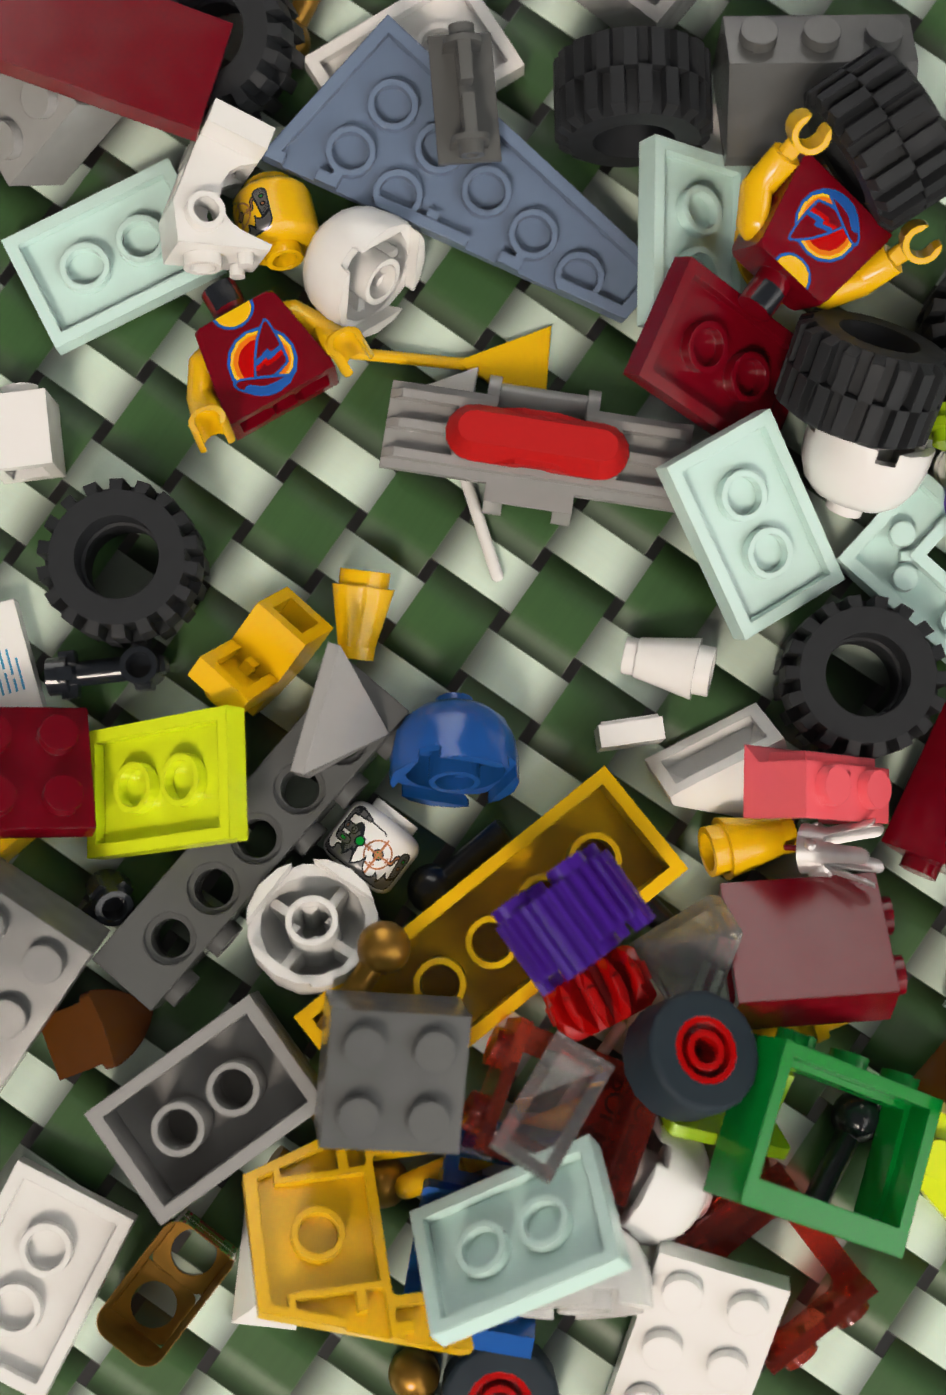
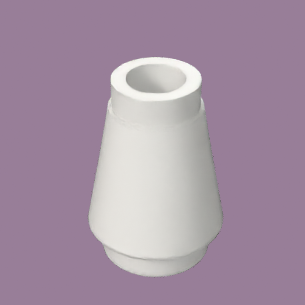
(671, 664)

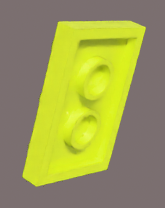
(169, 783)

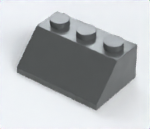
(773, 60)

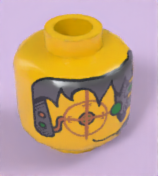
(280, 213)

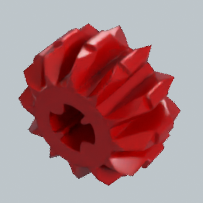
(601, 994)

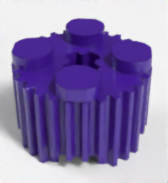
(573, 919)

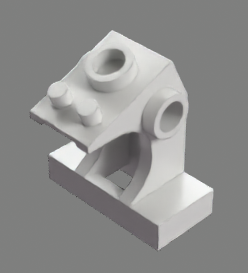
(215, 164)

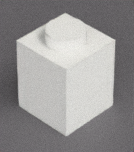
(29, 435)

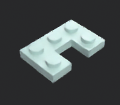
(893, 559)

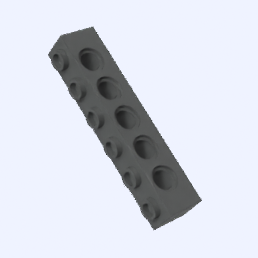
(135, 950)

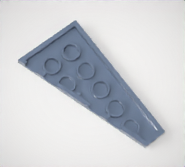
(376, 145)

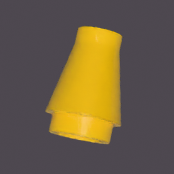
(360, 610)
(742, 844)

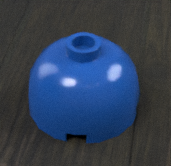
(454, 751)

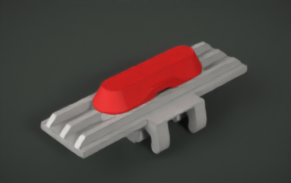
(531, 446)

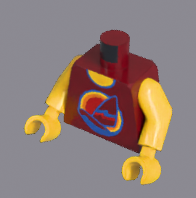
(809, 235)
(261, 361)

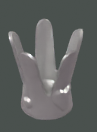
(822, 854)

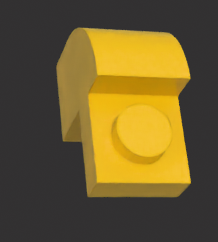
(262, 654)

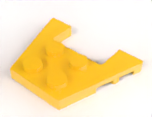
(324, 1249)

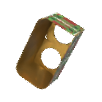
(116, 1319)

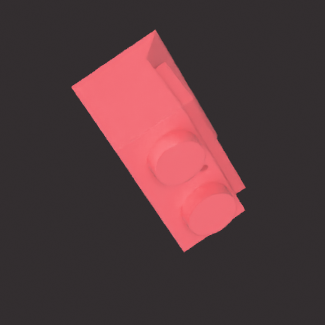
(814, 786)

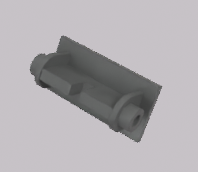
(464, 96)

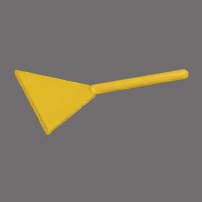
(518, 361)

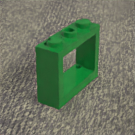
(893, 1164)

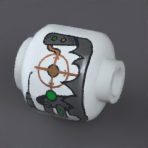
(373, 844)

